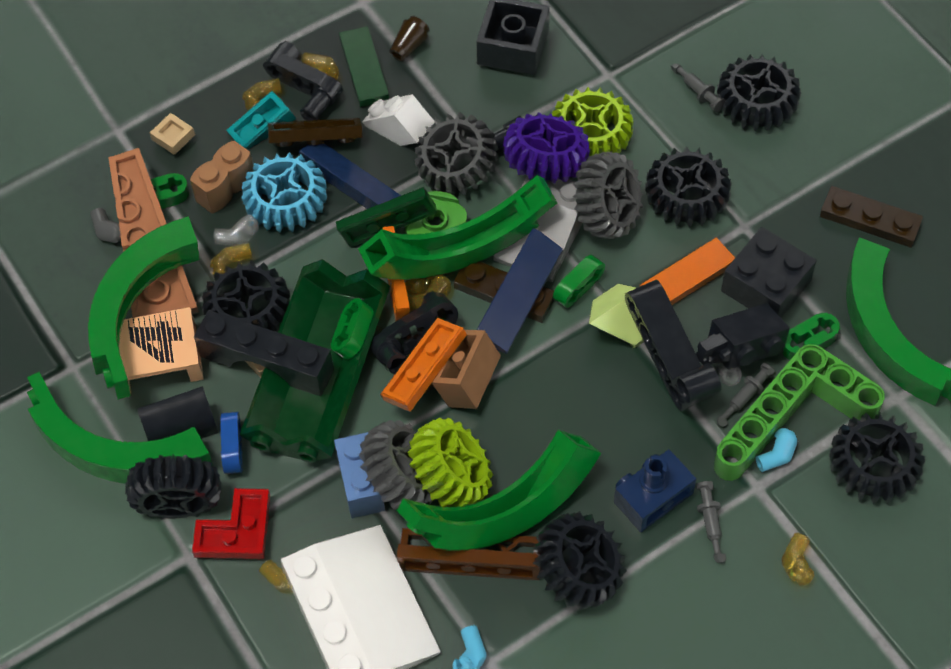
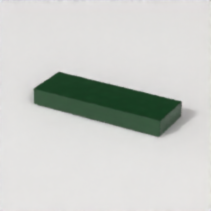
(363, 66)
(395, 212)

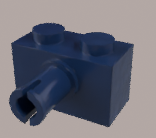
(654, 489)

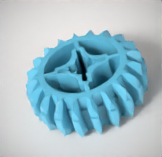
(279, 182)

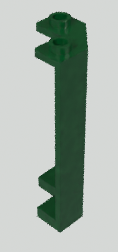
(294, 420)

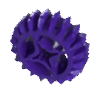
(546, 147)

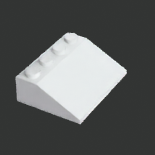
(359, 603)

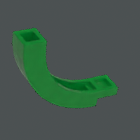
(447, 250)
(121, 285)
(881, 336)
(97, 454)
(513, 509)

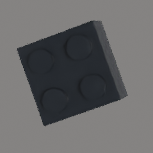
(513, 35)
(768, 273)

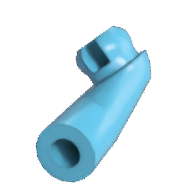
(782, 452)
(475, 652)

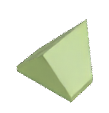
(612, 315)

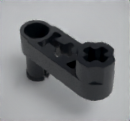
(287, 66)
(388, 348)

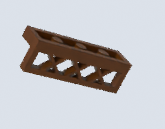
(470, 562)

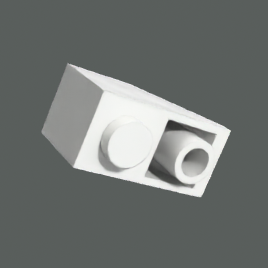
(399, 119)

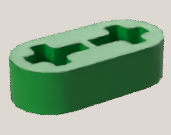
(163, 191)
(579, 281)
(352, 328)
(807, 331)

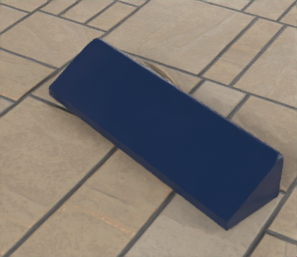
(348, 176)
(520, 290)

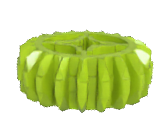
(593, 113)
(450, 463)

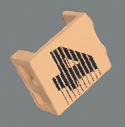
(160, 345)

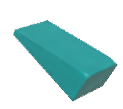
(253, 125)

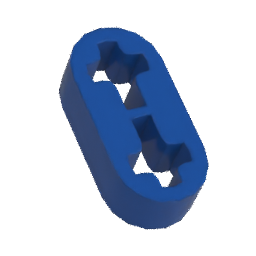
(231, 443)

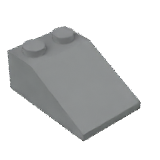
(558, 224)

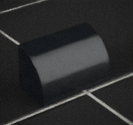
(178, 415)

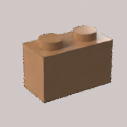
(468, 371)

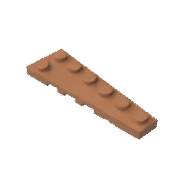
(137, 216)

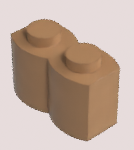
(221, 177)

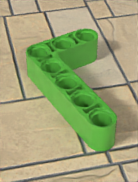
(785, 402)

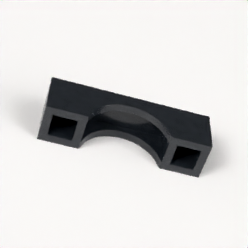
(295, 360)

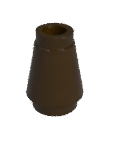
(409, 37)

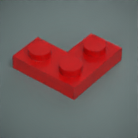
(242, 535)

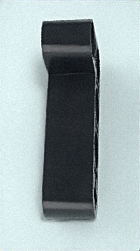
(670, 347)

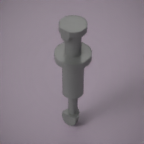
(704, 92)
(752, 387)
(709, 510)

